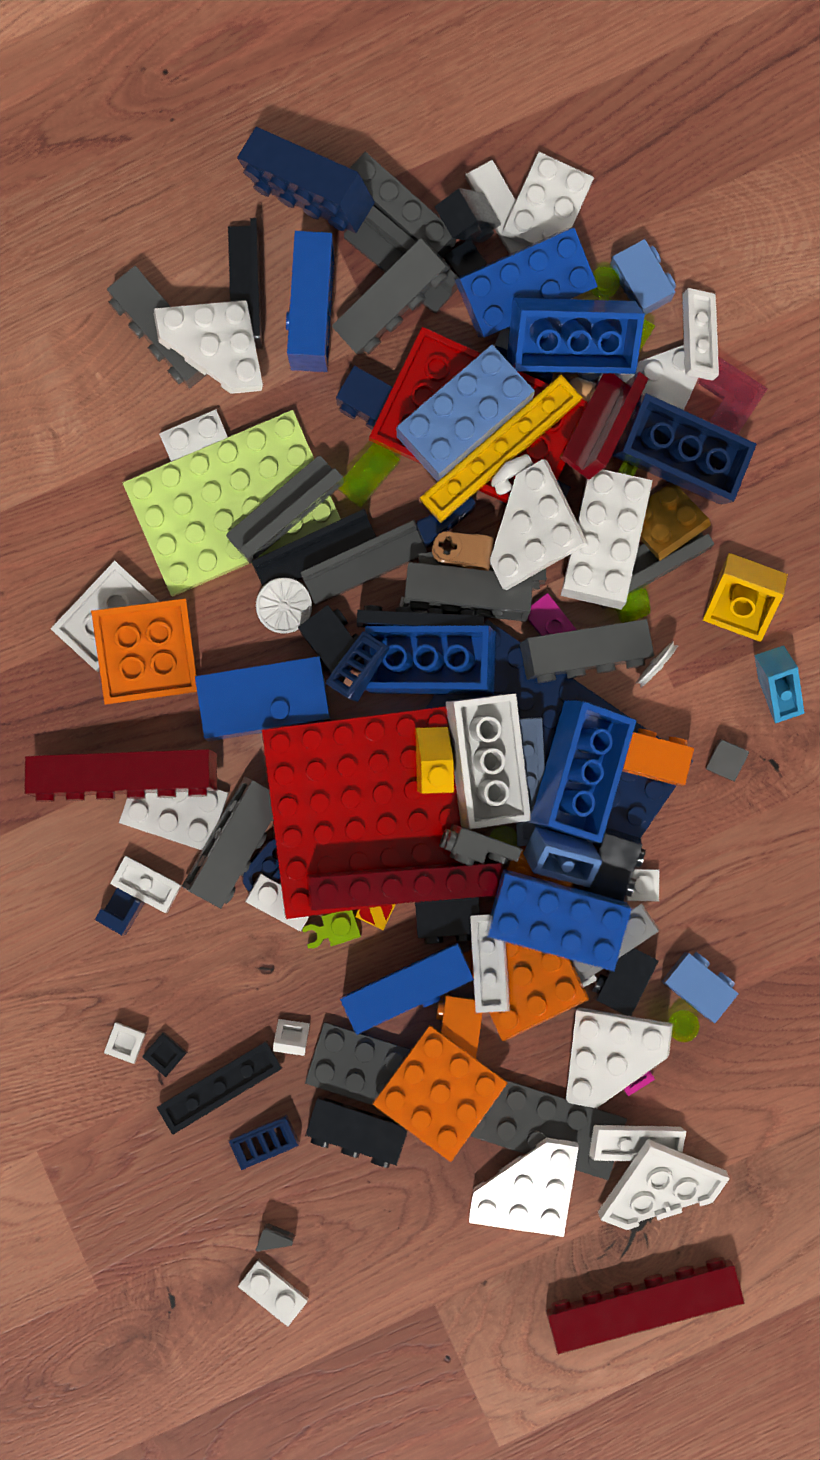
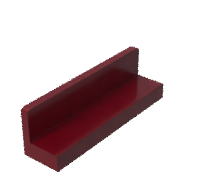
(602, 423)

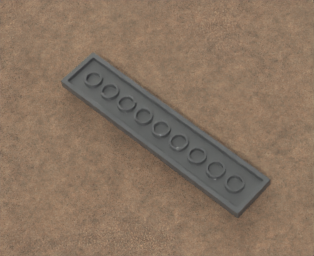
(517, 1119)

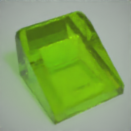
(636, 606)

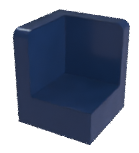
(120, 912)

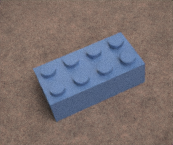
(464, 413)

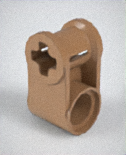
(470, 551)

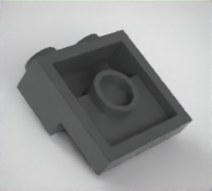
(471, 846)

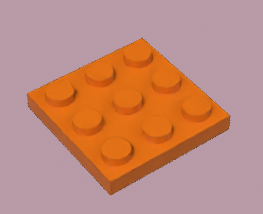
(144, 651)
(538, 989)
(440, 1093)

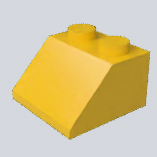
(745, 597)

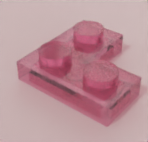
(738, 393)

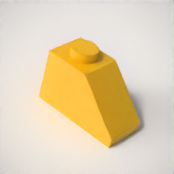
(434, 760)

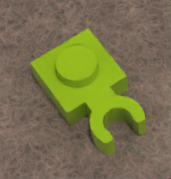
(337, 927)

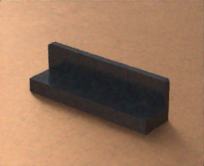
(246, 273)
(314, 548)

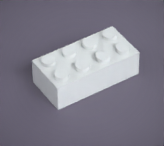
(612, 525)

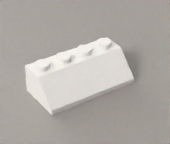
(488, 761)

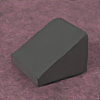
(727, 760)
(274, 1237)

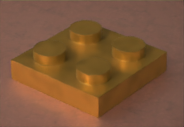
(671, 521)

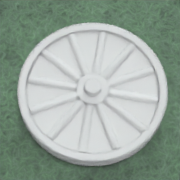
(283, 605)
(657, 664)

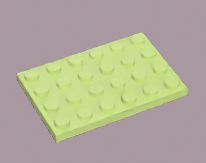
(205, 494)

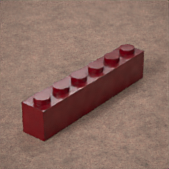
(121, 774)
(403, 884)
(644, 1305)

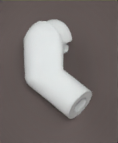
(507, 471)

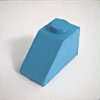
(780, 683)

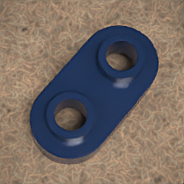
(264, 863)

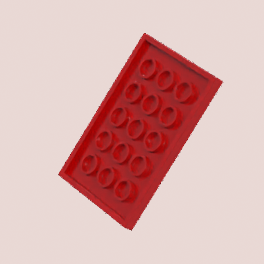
(431, 366)

